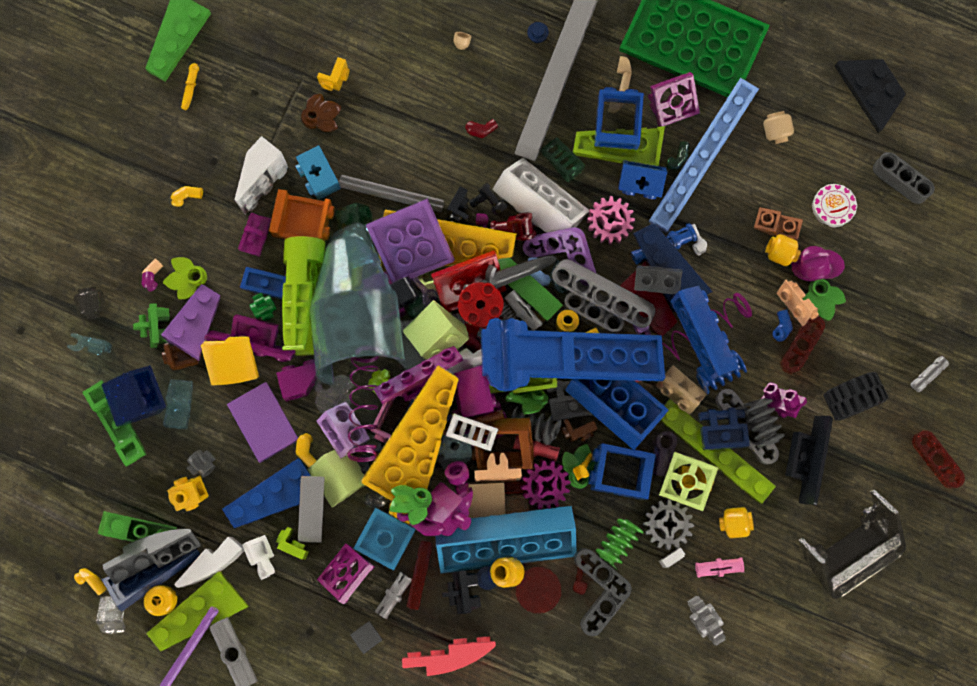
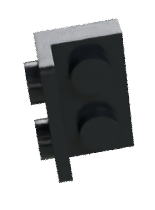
(458, 207)

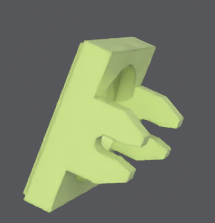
(710, 473)

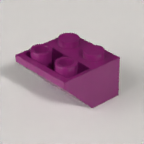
(473, 393)

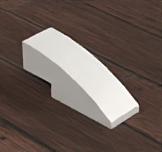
(211, 562)

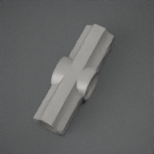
(225, 639)

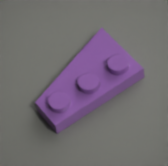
(193, 322)

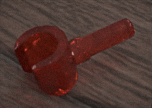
(579, 586)

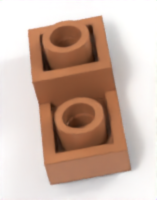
(774, 223)

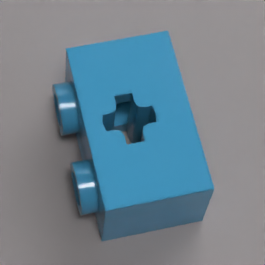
(313, 161)

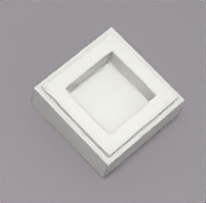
(672, 558)

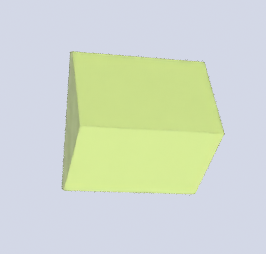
(341, 476)

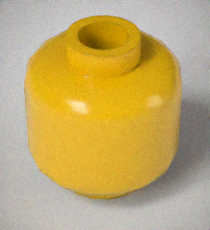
(782, 250)
(737, 522)
(507, 572)
(167, 597)

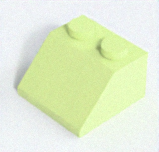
(435, 331)

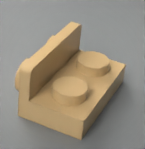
(681, 390)

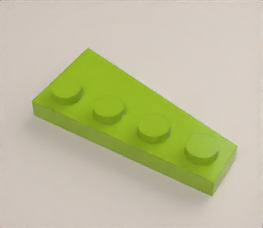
(647, 153)
(187, 616)

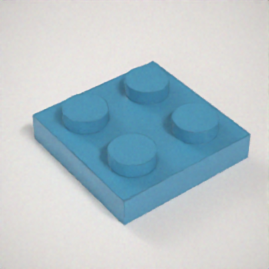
(384, 539)

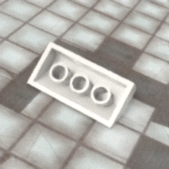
(535, 193)

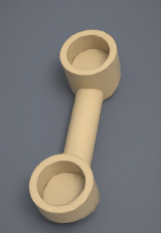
(624, 68)

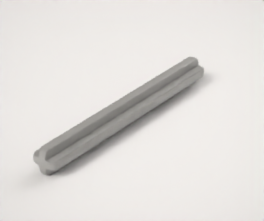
(388, 192)

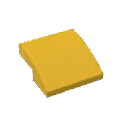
(229, 360)

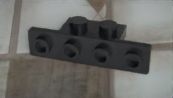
(808, 458)

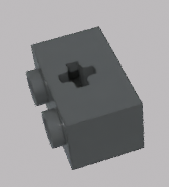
(658, 279)

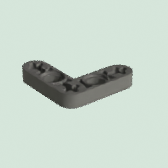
(608, 594)

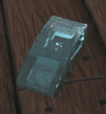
(178, 404)

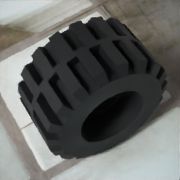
(855, 396)

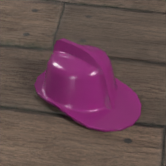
(817, 264)

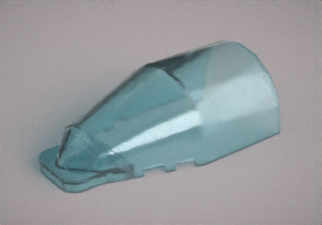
(353, 304)

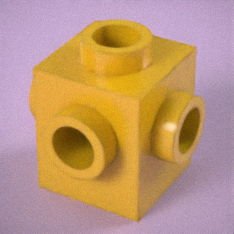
(187, 493)

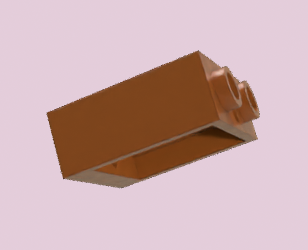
(521, 459)

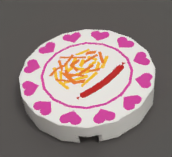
(834, 205)

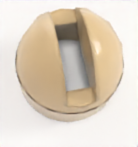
(462, 40)

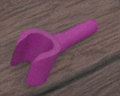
(482, 220)

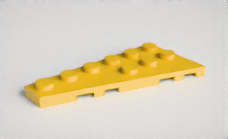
(472, 241)
(415, 443)

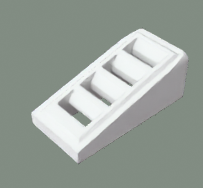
(490, 439)

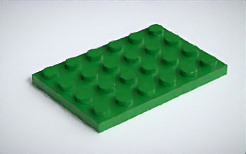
(695, 38)

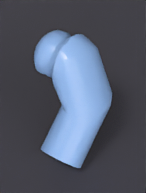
(539, 276)

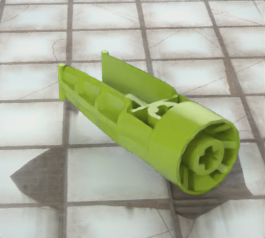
(303, 261)

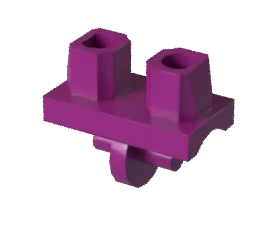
(254, 234)
(785, 402)

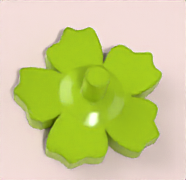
(379, 377)

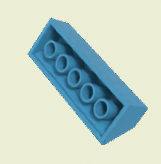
(521, 535)

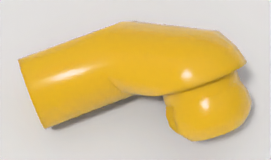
(303, 448)
(92, 579)

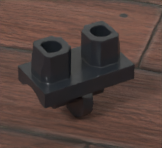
(459, 593)

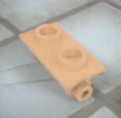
(792, 297)

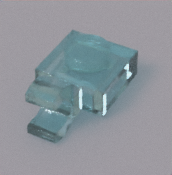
(94, 345)

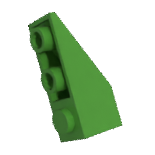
(128, 527)

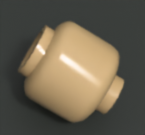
(778, 127)

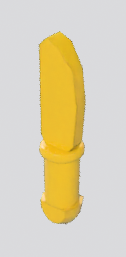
(190, 84)

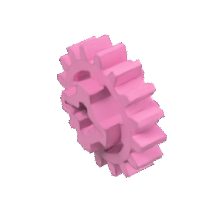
(602, 217)

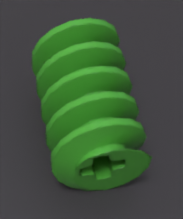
(618, 542)

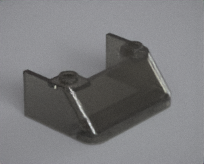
(861, 552)

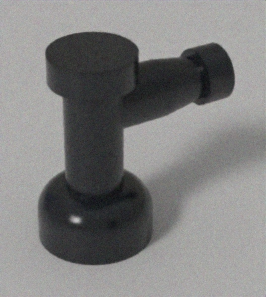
(486, 194)

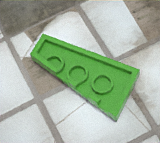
(177, 32)

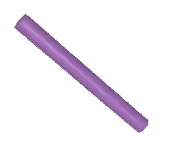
(190, 646)

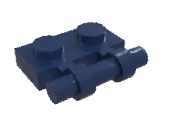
(723, 436)

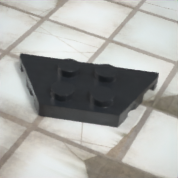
(873, 88)

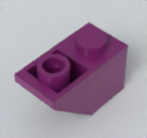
(297, 381)

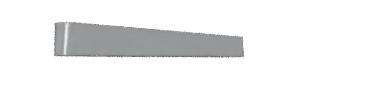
(555, 79)

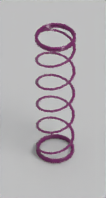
(741, 309)
(365, 448)

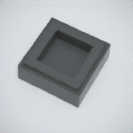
(366, 637)

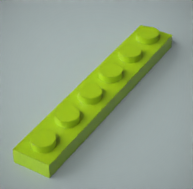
(726, 459)

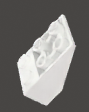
(260, 170)

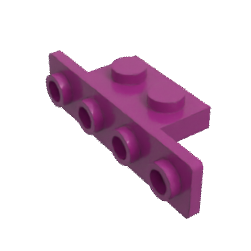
(261, 336)
(413, 380)

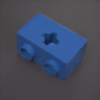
(633, 171)

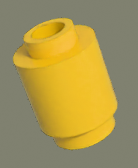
(570, 315)

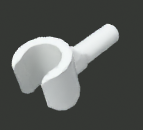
(701, 245)

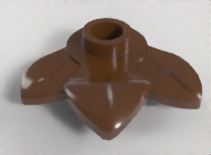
(322, 111)

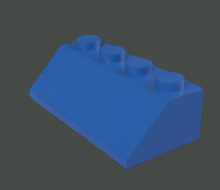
(704, 333)
(620, 406)

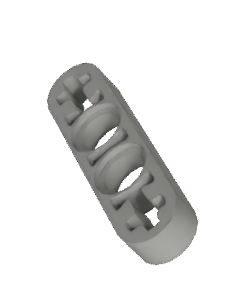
(757, 453)

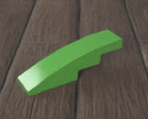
(532, 293)

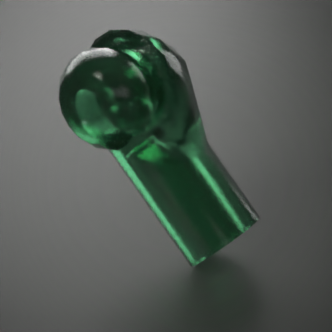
(682, 156)

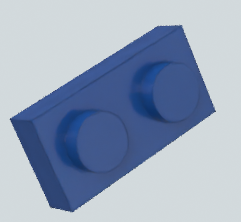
(262, 281)

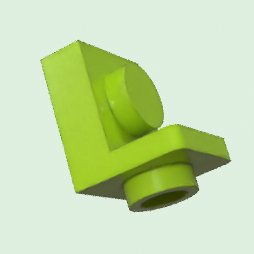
(294, 548)

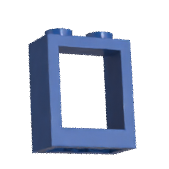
(620, 141)
(644, 474)

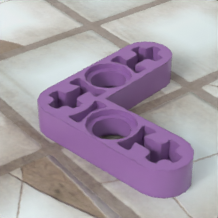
(565, 245)

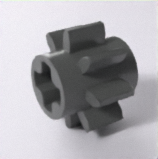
(201, 463)

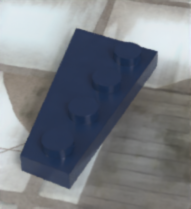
(661, 253)
(136, 586)

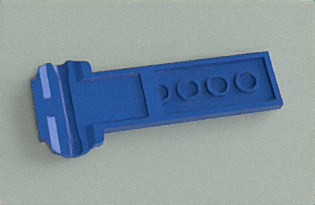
(515, 355)

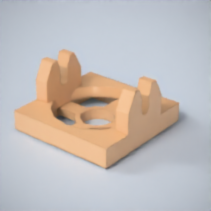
(498, 472)

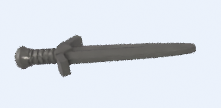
(516, 272)

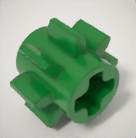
(263, 307)

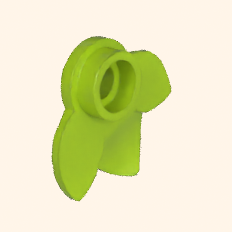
(183, 277)

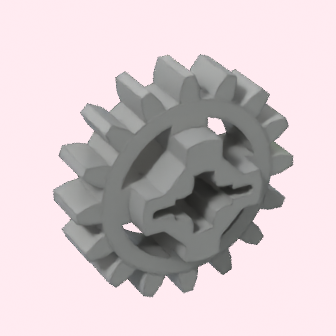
(668, 513)
(706, 620)

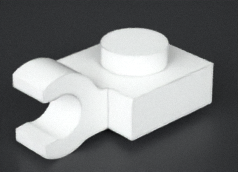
(259, 553)

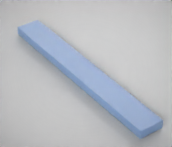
(703, 155)

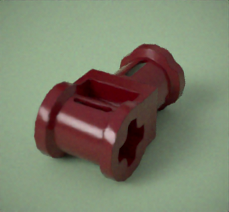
(518, 224)

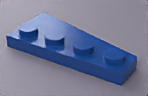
(269, 497)

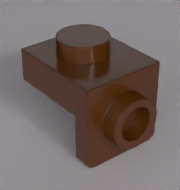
(177, 358)
(584, 432)

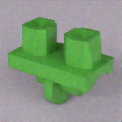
(155, 315)

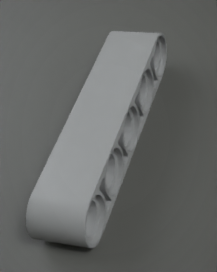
(592, 293)

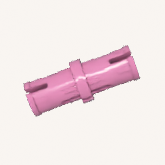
(719, 567)

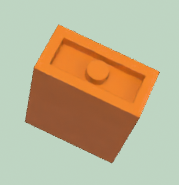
(300, 217)

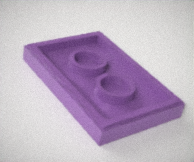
(263, 422)

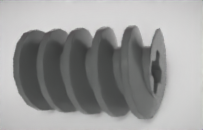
(764, 422)
(540, 428)

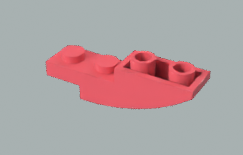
(460, 655)

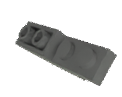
(150, 550)

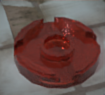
(538, 590)

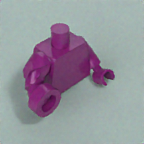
(447, 508)

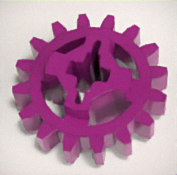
(539, 490)

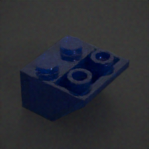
(133, 396)

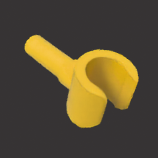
(581, 470)

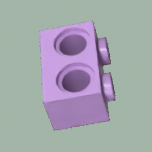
(338, 431)

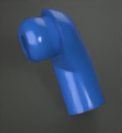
(784, 328)

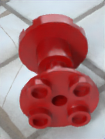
(479, 304)

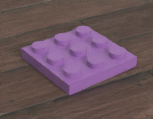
(410, 241)

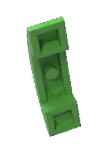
(124, 437)

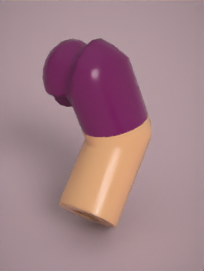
(148, 275)

